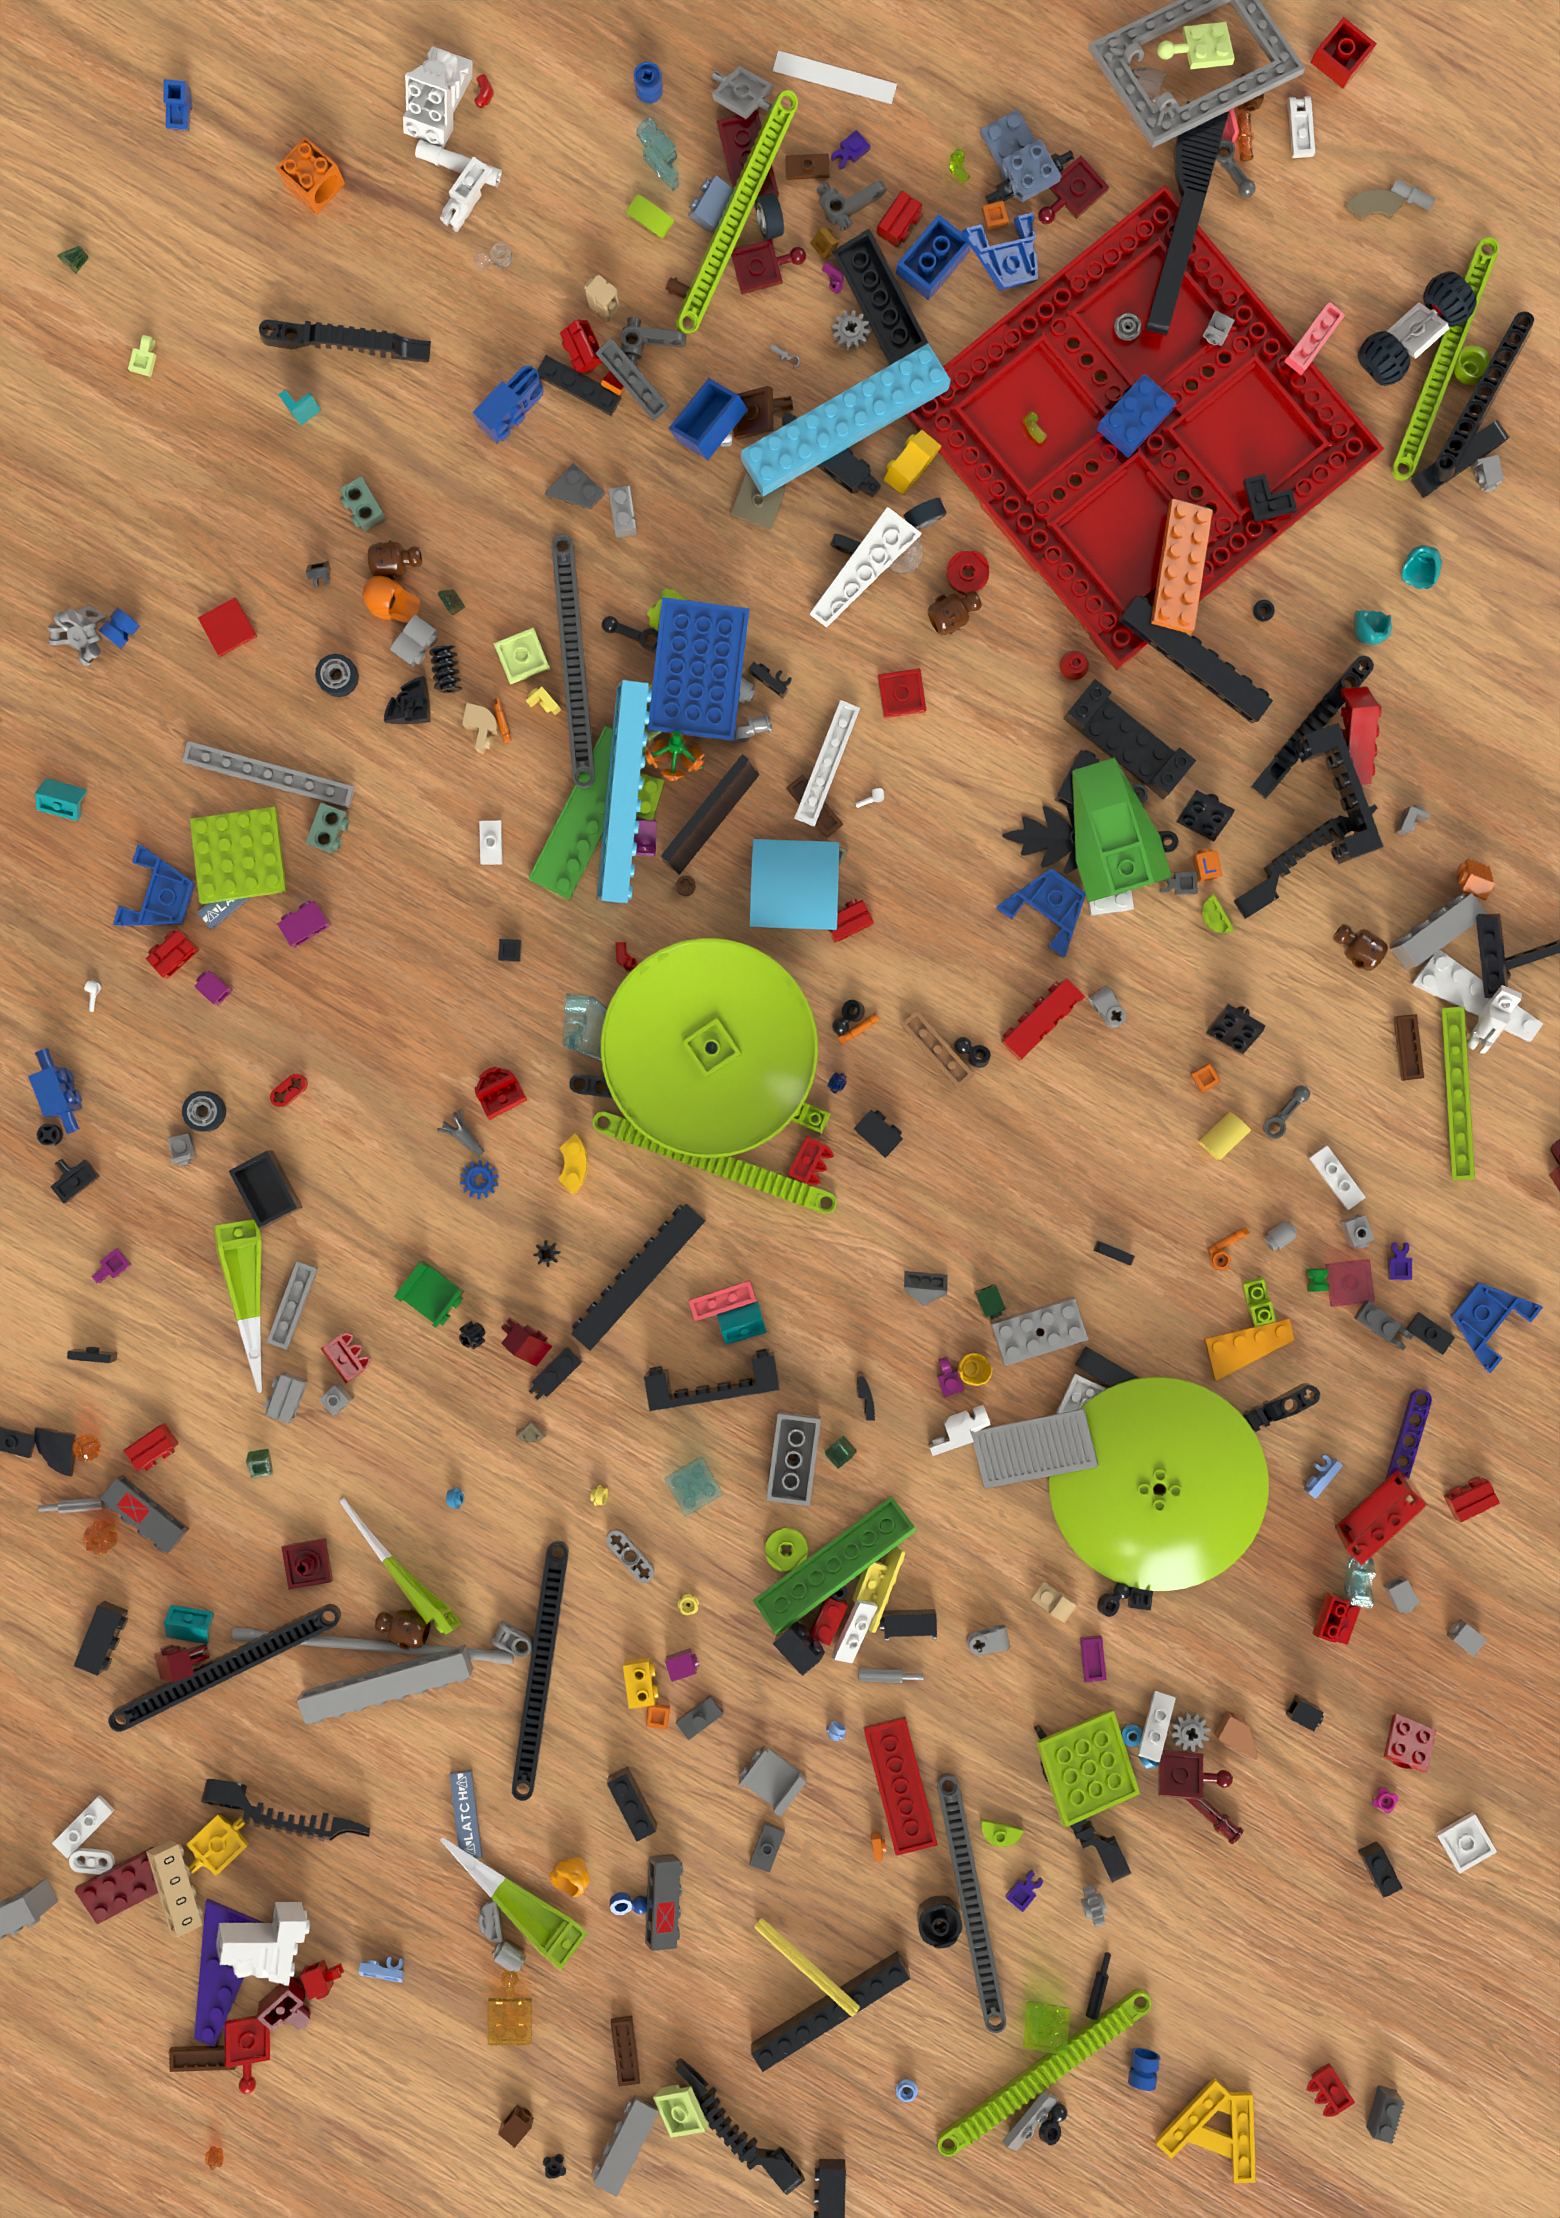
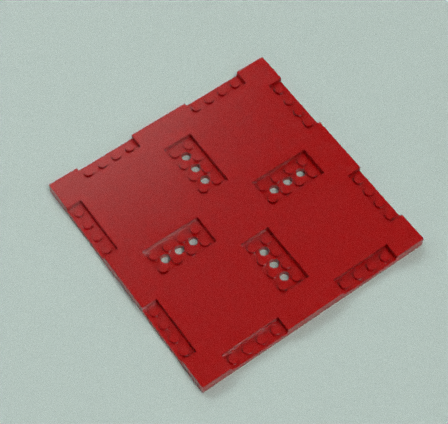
(1240, 423)

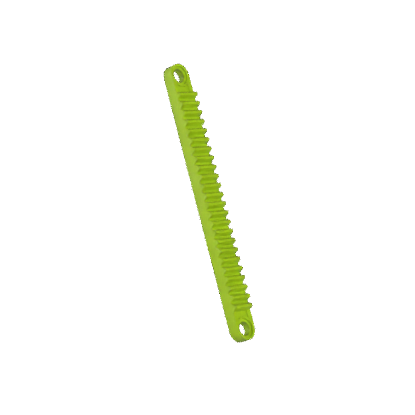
(736, 212)
(1441, 368)
(724, 1166)
(1043, 2073)

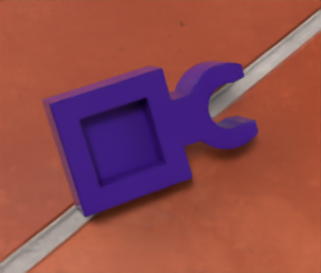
(852, 148)
(1400, 1267)
(1022, 1893)

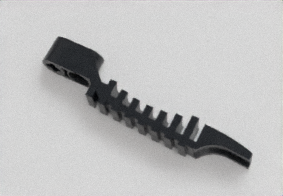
(317, 334)
(1316, 720)
(1266, 891)
(1275, 1409)
(232, 1795)
(1107, 1847)
(775, 2162)

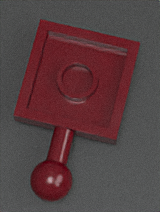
(1076, 191)
(759, 267)
(1183, 1775)

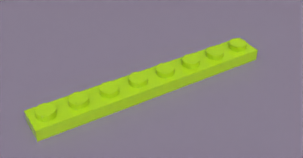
(1458, 1093)

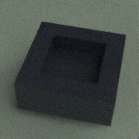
(509, 950)

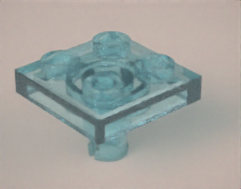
(693, 1486)

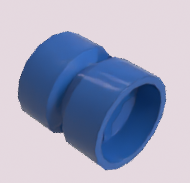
(648, 82)
(119, 627)
(1145, 2064)

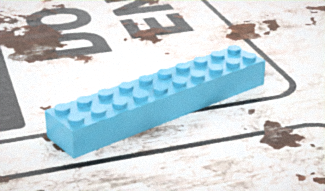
(845, 419)
(622, 792)

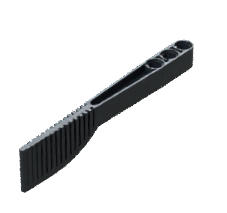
(1193, 167)

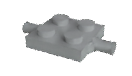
(742, 92)

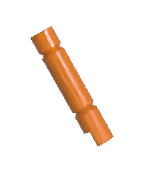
(501, 721)
(858, 1029)
(1228, 1241)

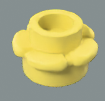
(599, 1495)
(692, 1609)

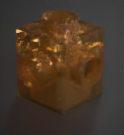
(106, 1534)

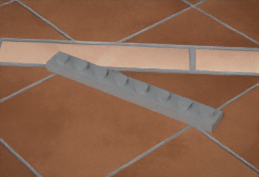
(268, 774)

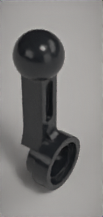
(611, 625)

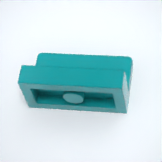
(302, 409)
(60, 799)
(741, 1323)
(188, 1624)

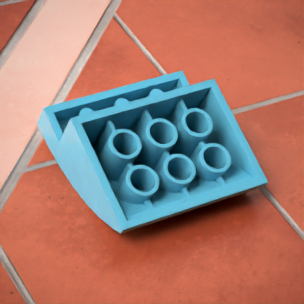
(794, 884)

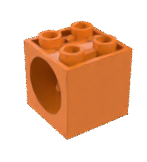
(310, 175)

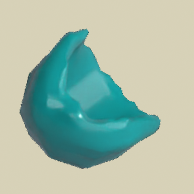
(1422, 567)
(1372, 626)

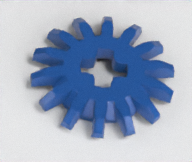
(471, 1183)

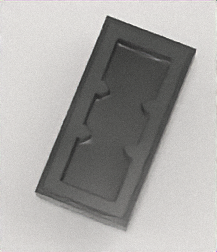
(767, 1847)

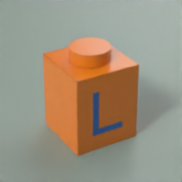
(1207, 865)

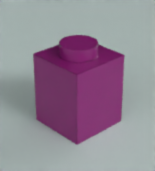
(213, 987)
(681, 1664)

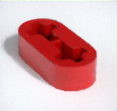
(285, 1086)

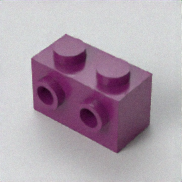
(304, 923)

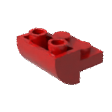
(1336, 1619)

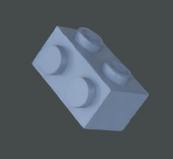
(711, 203)

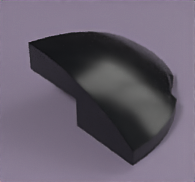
(410, 705)
(56, 1449)

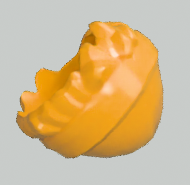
(570, 1876)

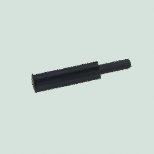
(1098, 1989)

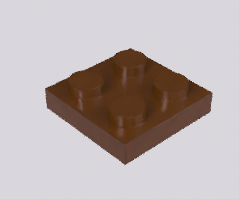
(759, 414)

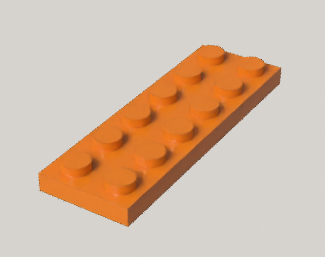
(1181, 566)

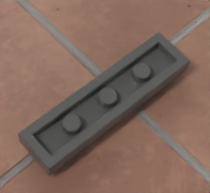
(632, 379)

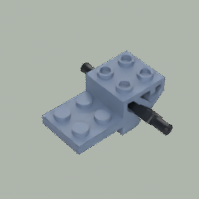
(1021, 160)

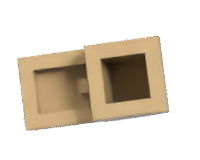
(1054, 1601)

